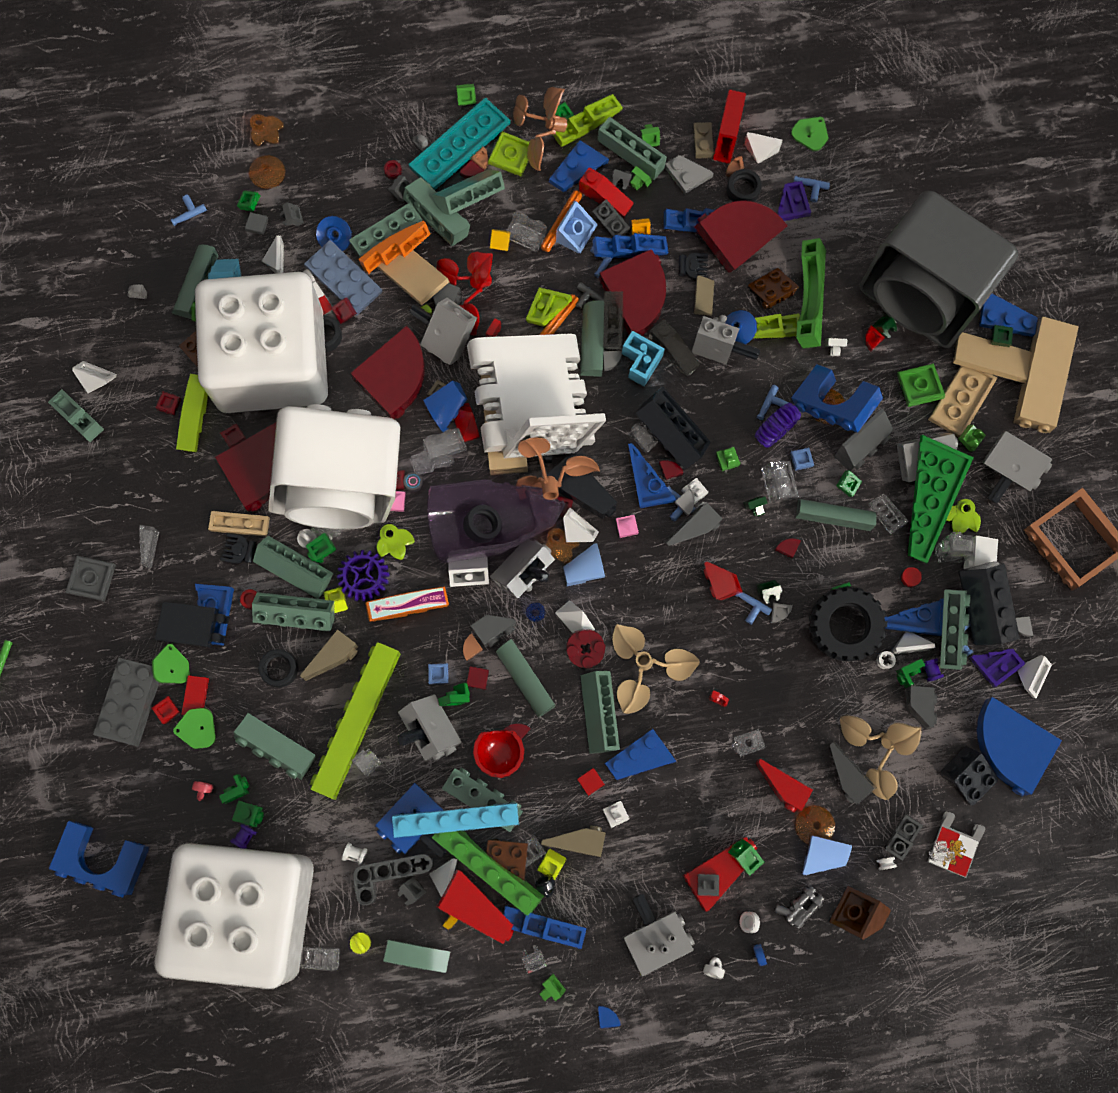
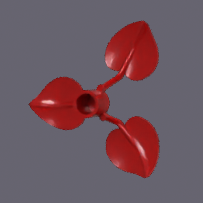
(480, 266)

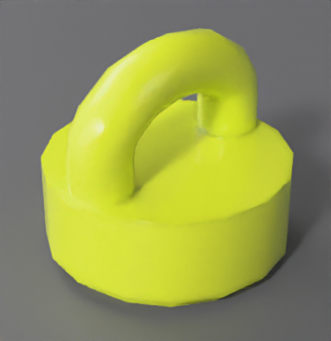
(360, 943)

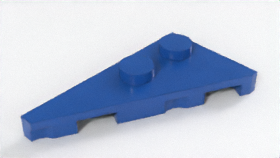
(649, 486)
(924, 619)

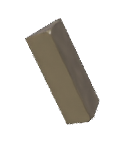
(703, 296)

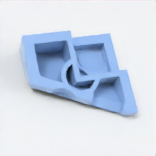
(584, 567)
(825, 855)

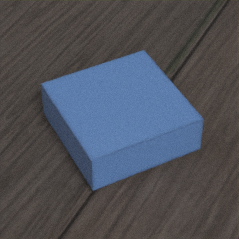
(802, 458)
(438, 674)

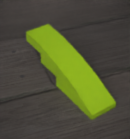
(588, 120)
(776, 326)
(192, 415)

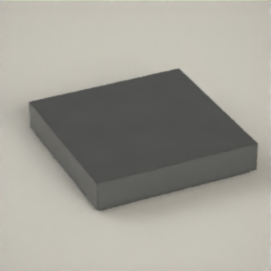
(90, 578)

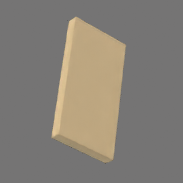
(415, 276)
(993, 359)
(962, 400)

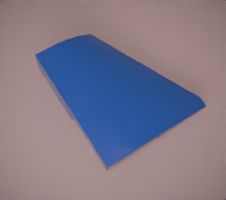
(446, 404)

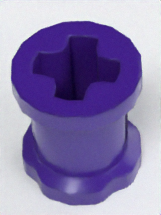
(932, 670)
(243, 836)

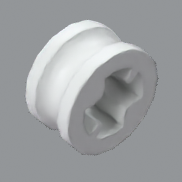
(891, 659)
(886, 863)

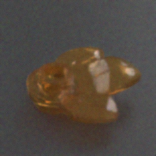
(267, 130)
(560, 548)

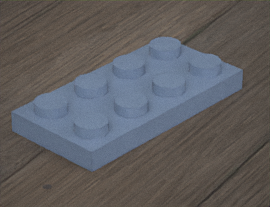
(343, 276)

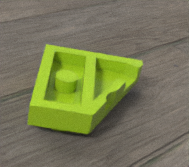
(547, 306)

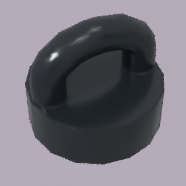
(546, 885)

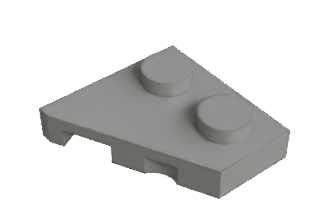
(687, 173)

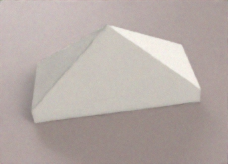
(761, 146)
(275, 256)
(92, 376)
(577, 528)
(573, 617)
(912, 643)
(1034, 674)
(443, 875)

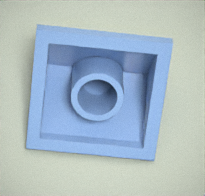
(575, 228)

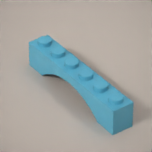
(455, 820)

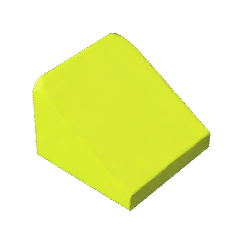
(338, 597)
(552, 863)

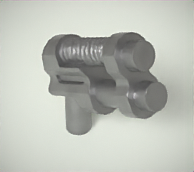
(797, 914)

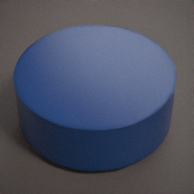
(760, 955)

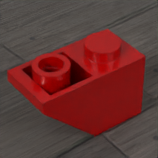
(723, 582)

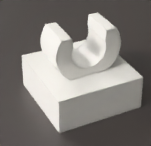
(835, 345)
(697, 490)
(616, 814)

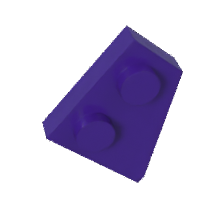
(794, 202)
(997, 665)

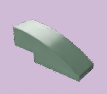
(75, 415)
(416, 956)

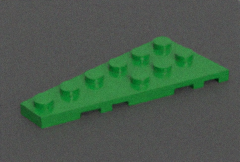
(936, 487)

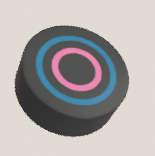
(413, 482)

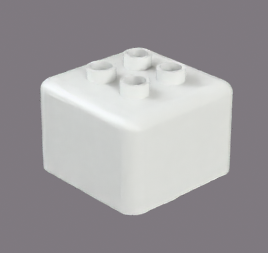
(261, 342)
(334, 467)
(234, 916)

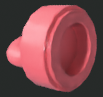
(202, 788)

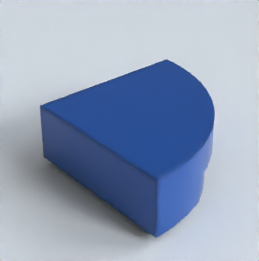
(607, 1017)

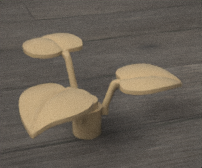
(628, 642)
(899, 735)

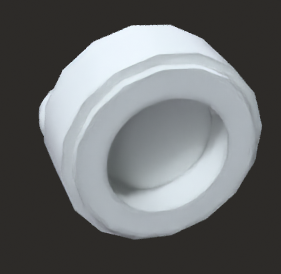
(305, 537)
(749, 922)
(714, 971)

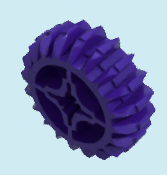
(777, 425)
(358, 582)

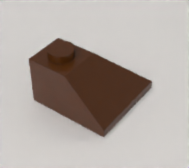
(860, 914)

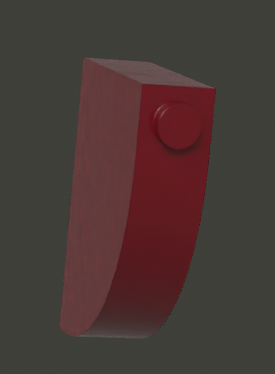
(738, 231)
(642, 289)
(393, 374)
(250, 467)

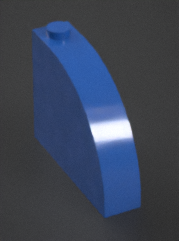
(1014, 746)

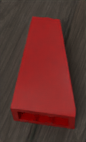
(729, 126)
(720, 864)
(472, 907)

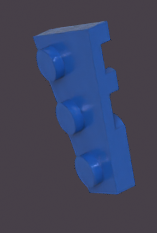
(576, 165)
(1002, 313)
(216, 597)
(640, 756)

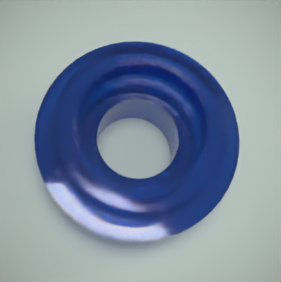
(535, 606)

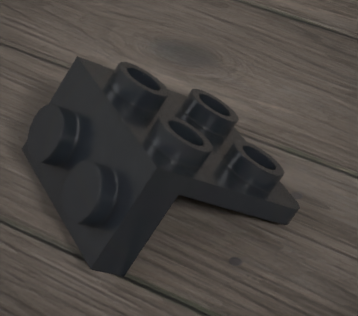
(970, 774)

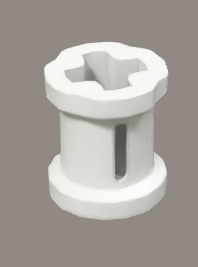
(354, 854)

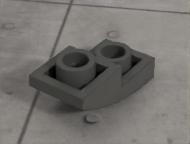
(611, 219)
(903, 836)

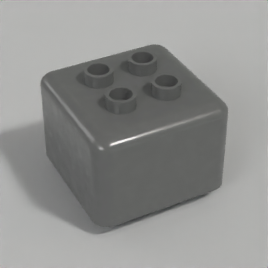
(937, 269)

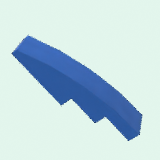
(683, 220)
(629, 246)
(545, 927)

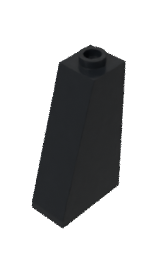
(585, 491)

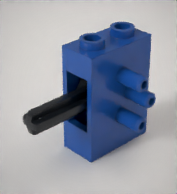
(413, 801)

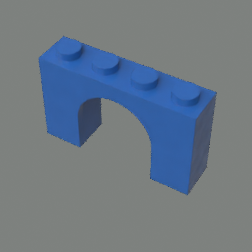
(849, 414)
(70, 861)

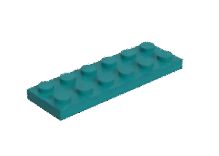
(459, 143)

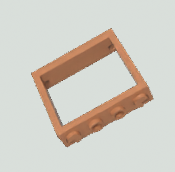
(1099, 522)

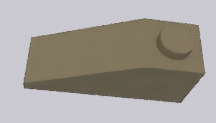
(334, 653)
(582, 841)

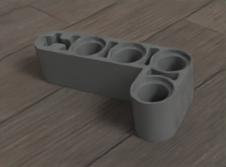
(394, 873)

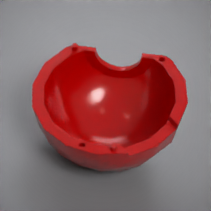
(498, 752)

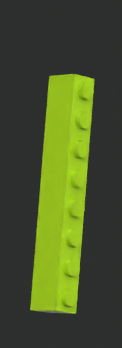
(355, 720)

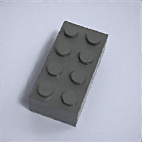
(127, 703)

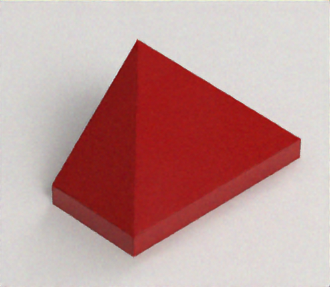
(466, 423)

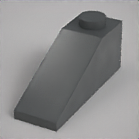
(699, 522)
(852, 778)

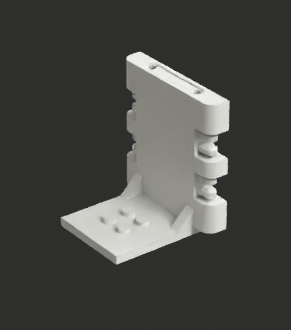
(532, 393)

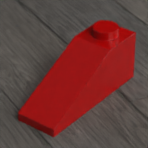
(600, 188)
(786, 788)

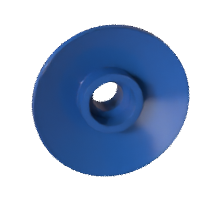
(326, 229)
(747, 325)

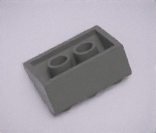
(864, 443)

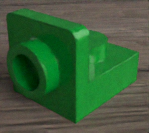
(320, 548)
(911, 669)
(457, 697)
(233, 793)
(248, 814)
(746, 856)

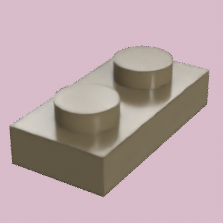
(703, 140)

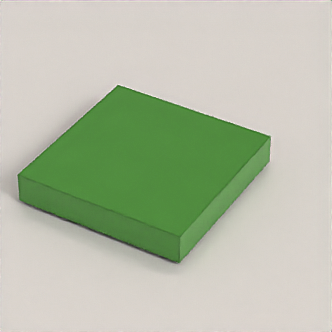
(920, 385)

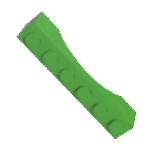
(810, 320)
(503, 881)

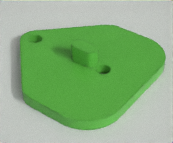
(812, 128)
(167, 661)
(191, 727)

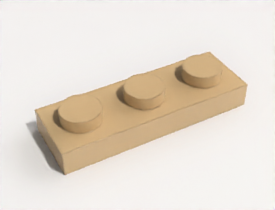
(239, 523)

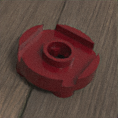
(596, 647)

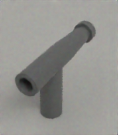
(588, 292)

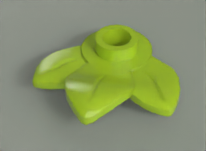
(963, 520)
(396, 544)

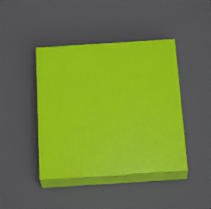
(510, 154)

